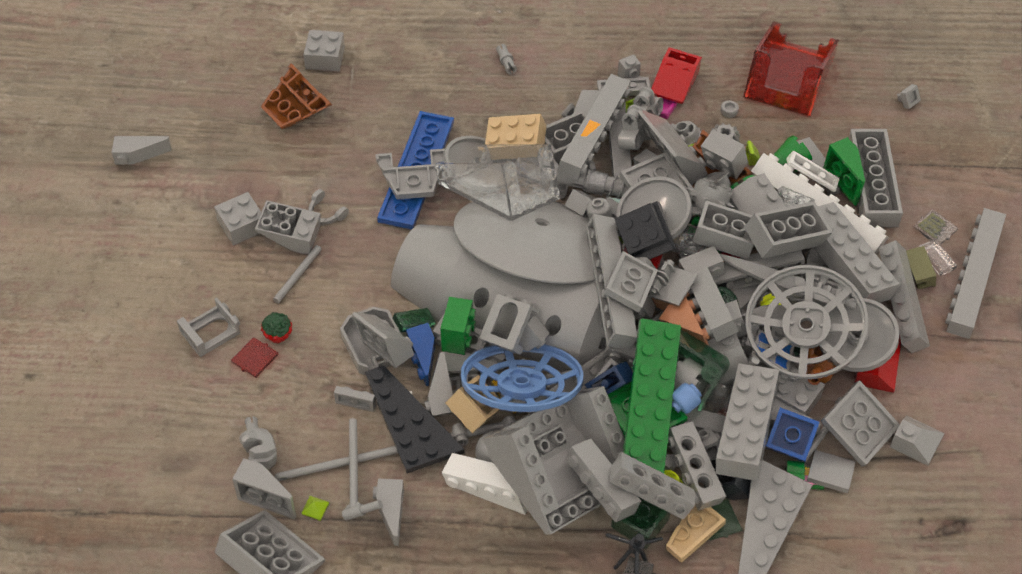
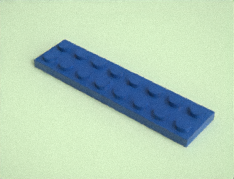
(428, 133)

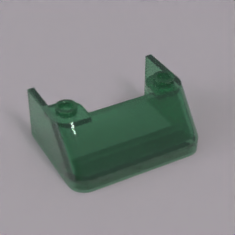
(714, 363)

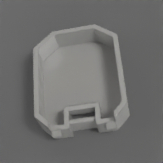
(362, 356)

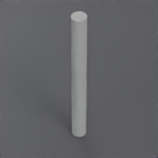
(296, 275)

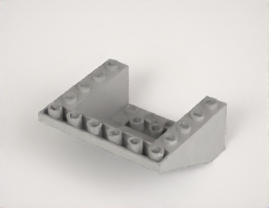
(535, 451)

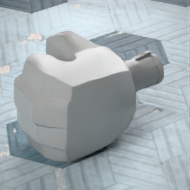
(259, 444)

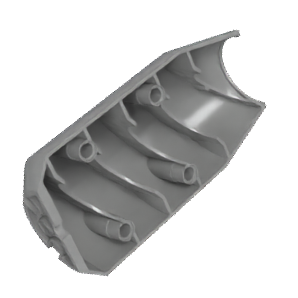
(438, 266)

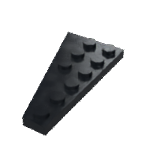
(413, 429)

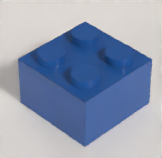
(792, 434)

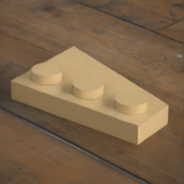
(694, 532)

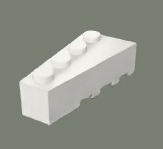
(481, 480)

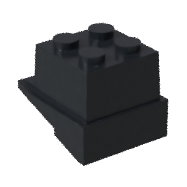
(646, 231)

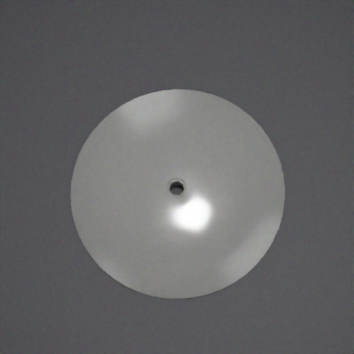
(539, 246)

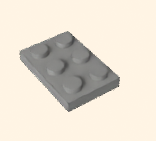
(630, 281)

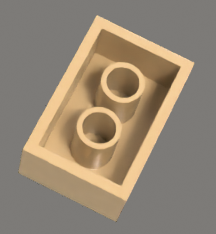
(516, 130)

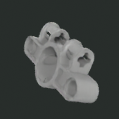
(633, 129)

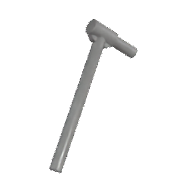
(355, 508)

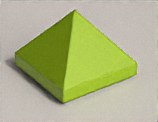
(315, 508)

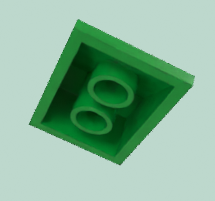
(845, 163)

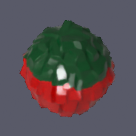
(276, 327)

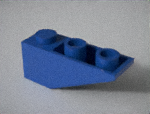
(423, 349)

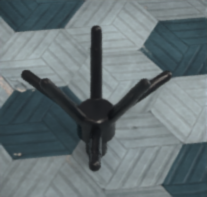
(636, 547)

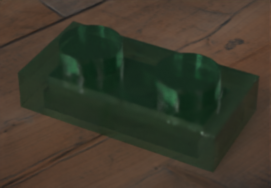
(413, 318)

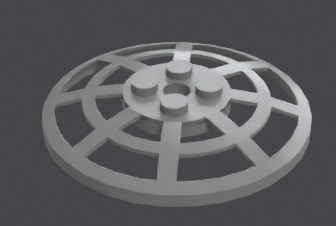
(806, 311)

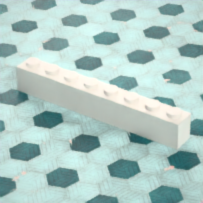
(784, 176)

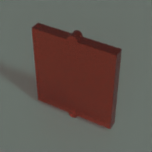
(254, 357)

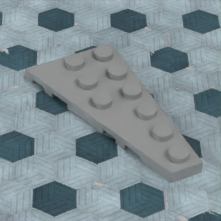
(769, 517)

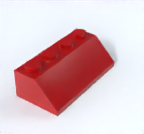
(883, 377)

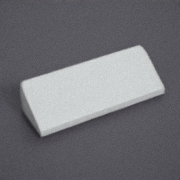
(812, 171)

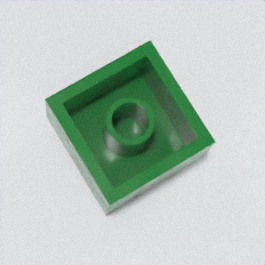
(457, 325)

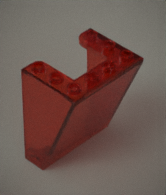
(788, 73)

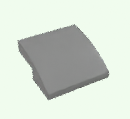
(831, 471)

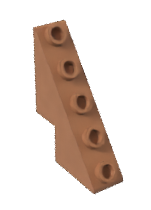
(683, 316)

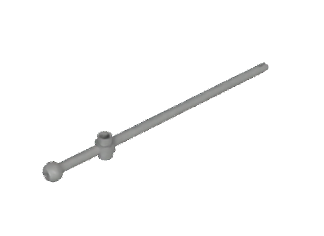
(458, 432)

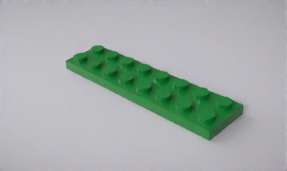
(652, 392)

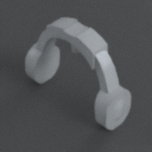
(340, 215)

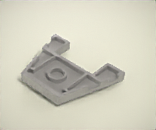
(411, 180)

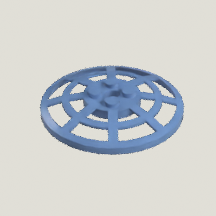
(522, 382)

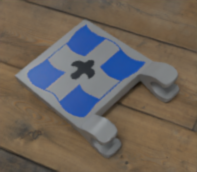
(776, 359)

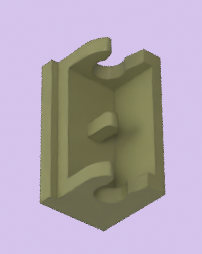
(921, 267)

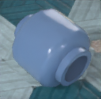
(686, 398)

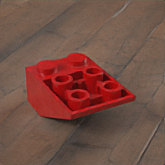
(676, 75)

